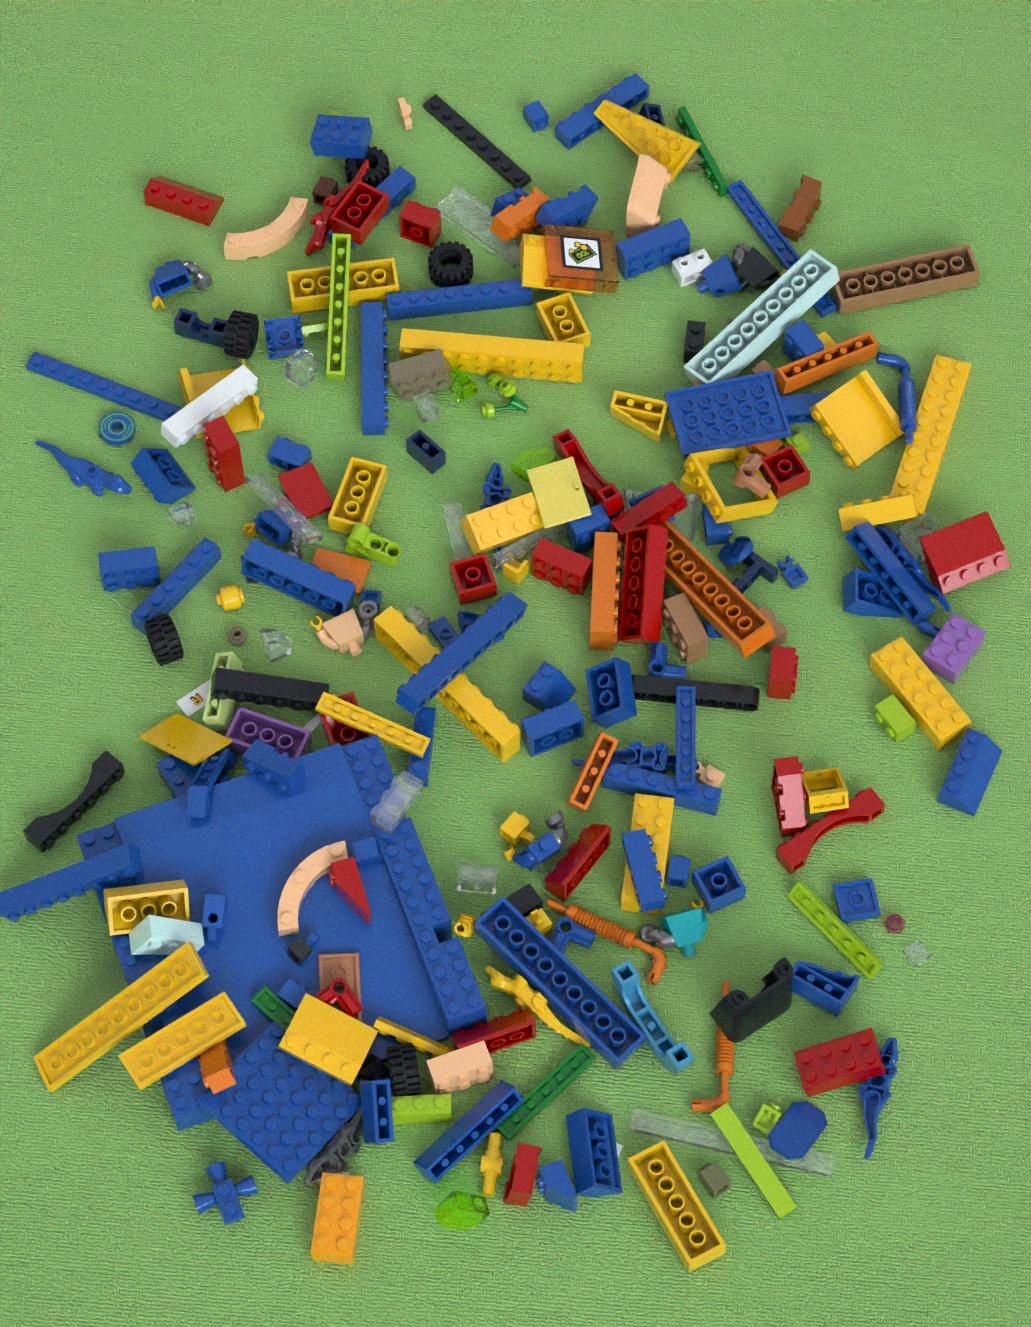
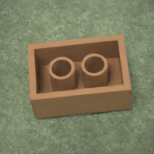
(684, 628)

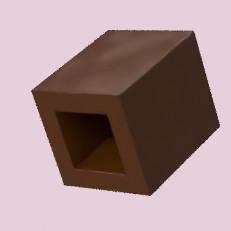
(323, 189)

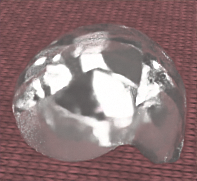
(300, 368)

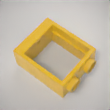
(826, 799)

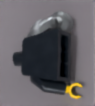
(754, 268)

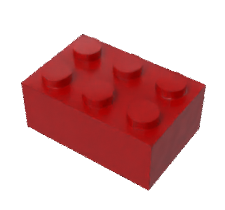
(359, 212)
(561, 567)

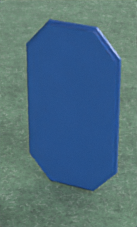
(797, 1130)

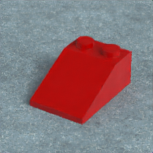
(338, 732)
(348, 885)

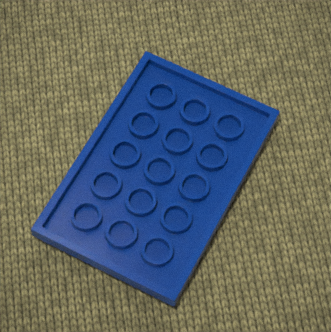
(727, 413)

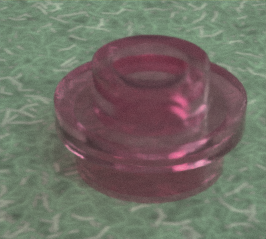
(894, 918)

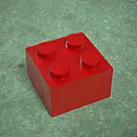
(420, 223)
(785, 471)
(473, 579)
(782, 672)

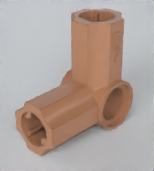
(747, 476)

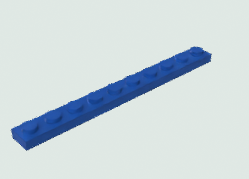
(772, 236)
(101, 387)

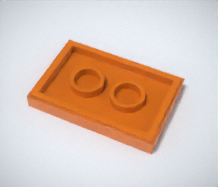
(343, 566)

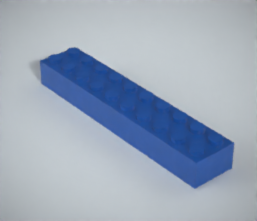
(559, 982)

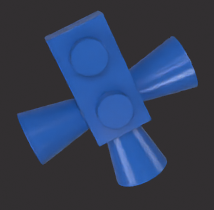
(225, 1193)

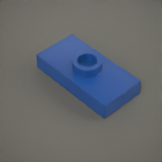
(442, 631)

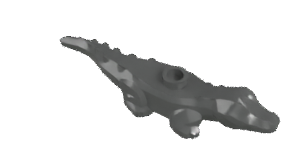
(337, 1150)

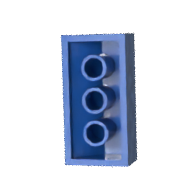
(970, 773)
(593, 1153)

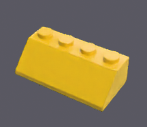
(132, 904)

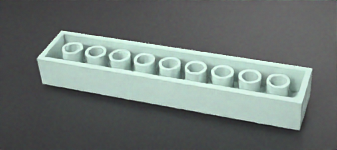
(763, 320)

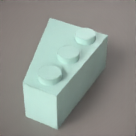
(164, 936)

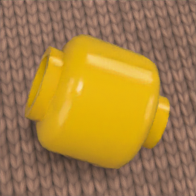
(230, 597)

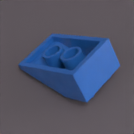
(866, 596)

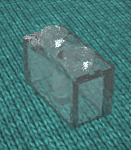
(477, 878)

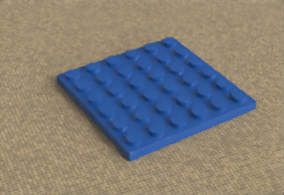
(280, 1105)

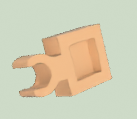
(405, 110)
(709, 775)

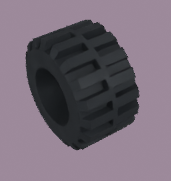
(377, 161)
(446, 254)
(241, 334)
(163, 639)
(404, 1070)

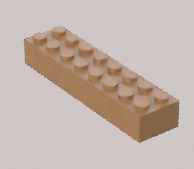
(905, 279)

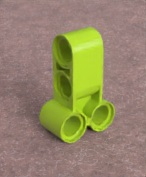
(362, 539)

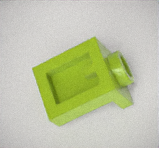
(798, 441)
(768, 1117)

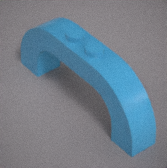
(671, 1055)

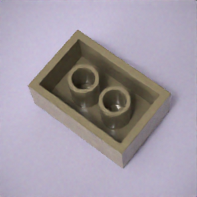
(421, 373)

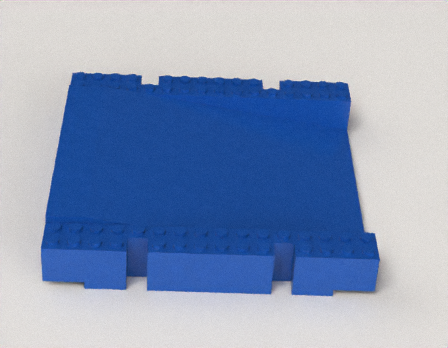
(247, 853)

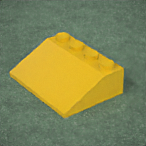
(533, 263)
(327, 1039)

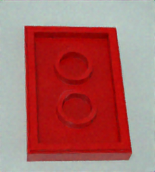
(306, 490)

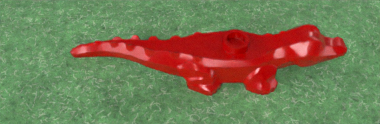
(321, 219)

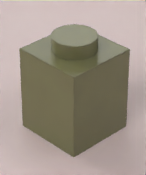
(714, 1179)

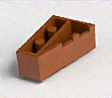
(801, 209)

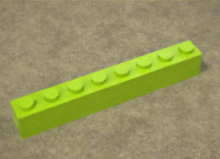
(338, 307)

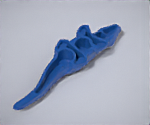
(87, 473)
(494, 491)
(911, 565)
(642, 757)
(876, 1092)

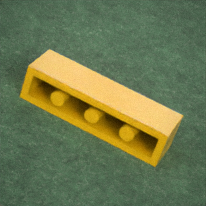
(878, 512)

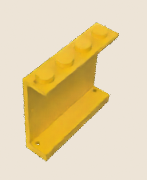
(240, 417)
(857, 419)

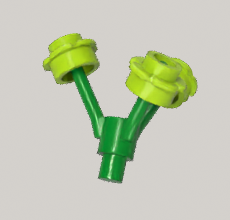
(508, 389)

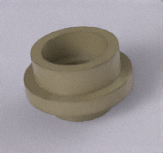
(237, 640)

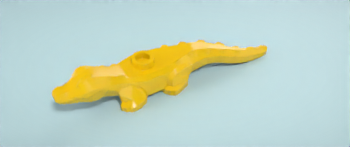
(532, 1000)

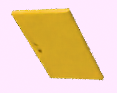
(185, 739)

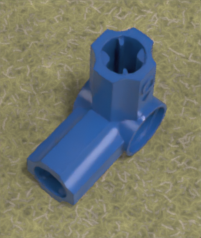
(658, 662)
(576, 934)

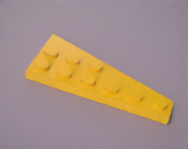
(648, 137)

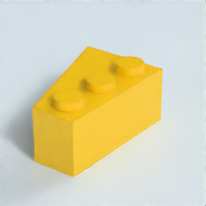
(640, 413)

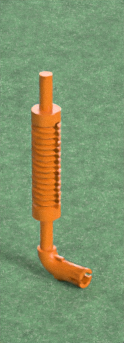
(616, 933)
(724, 1068)

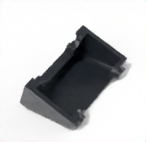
(743, 1016)

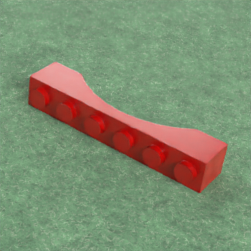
(600, 490)
(861, 809)

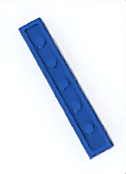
(685, 737)

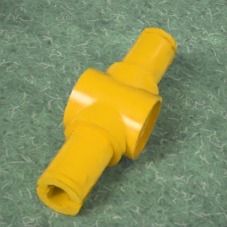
(464, 925)
(491, 1164)

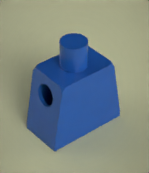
(720, 278)
(214, 906)

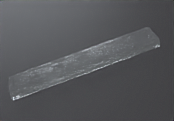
(284, 508)

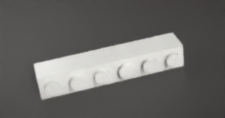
(209, 406)

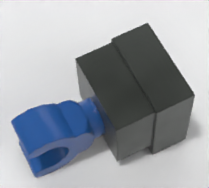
(300, 949)

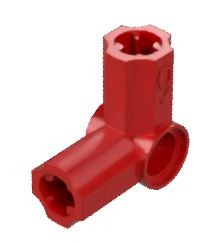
(346, 999)

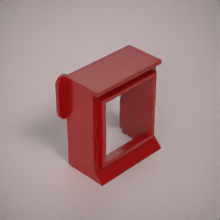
(522, 1175)

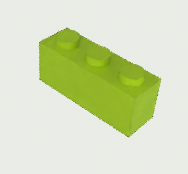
(421, 1109)

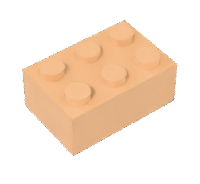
(460, 1068)

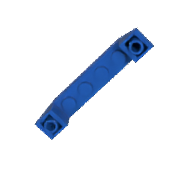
(198, 791)

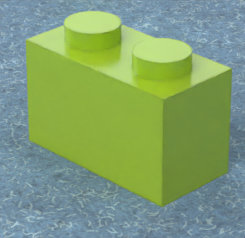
(894, 718)

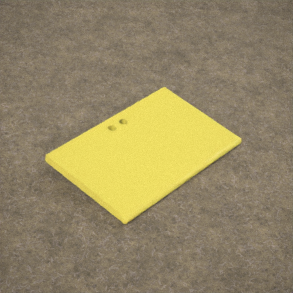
(558, 492)

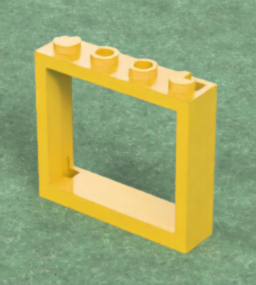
(708, 493)

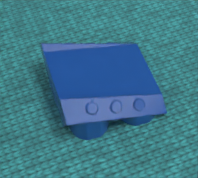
(283, 336)

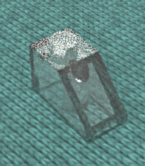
(275, 644)

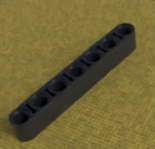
(707, 693)

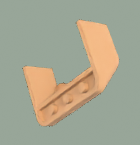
(645, 196)

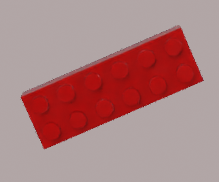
(643, 584)

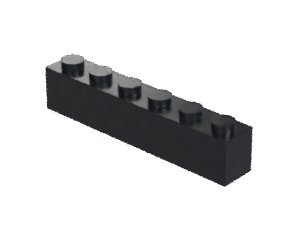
(266, 689)

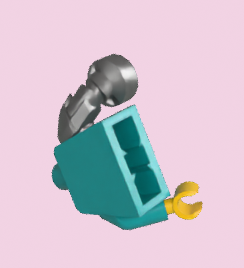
(679, 929)

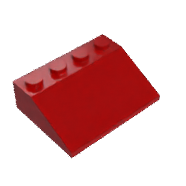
(964, 552)

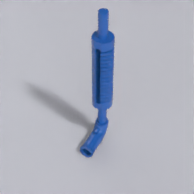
(906, 394)

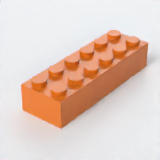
(605, 591)

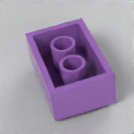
(953, 648)

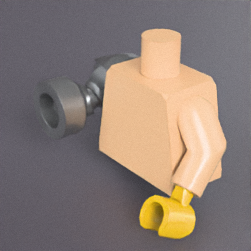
(344, 631)

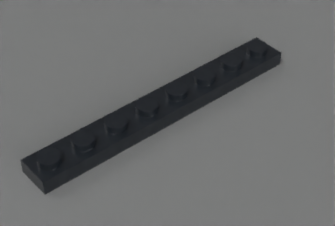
(477, 142)

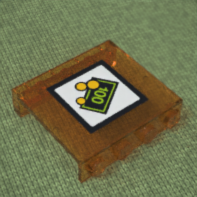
(580, 258)

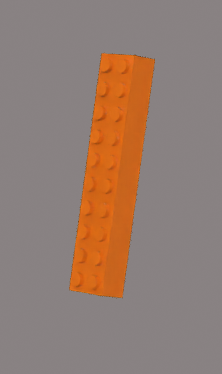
(714, 595)

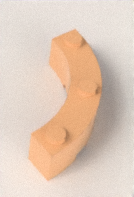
(271, 237)
(301, 881)

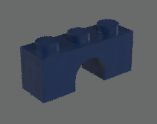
(190, 326)

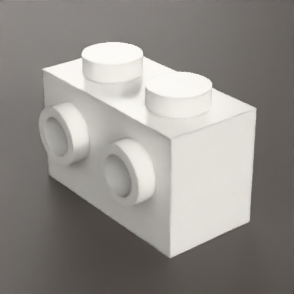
(690, 267)

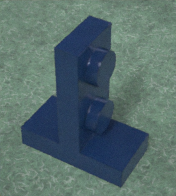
(756, 567)

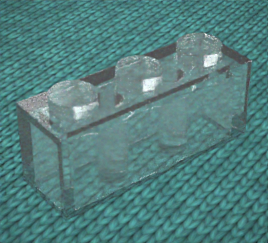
(396, 802)

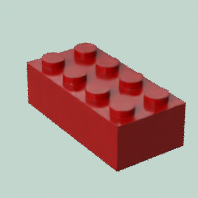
(223, 454)
(839, 1062)

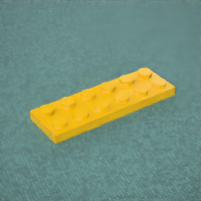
(182, 1040)

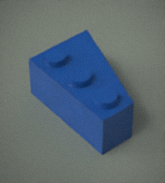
(823, 987)

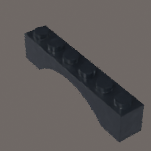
(46, 829)

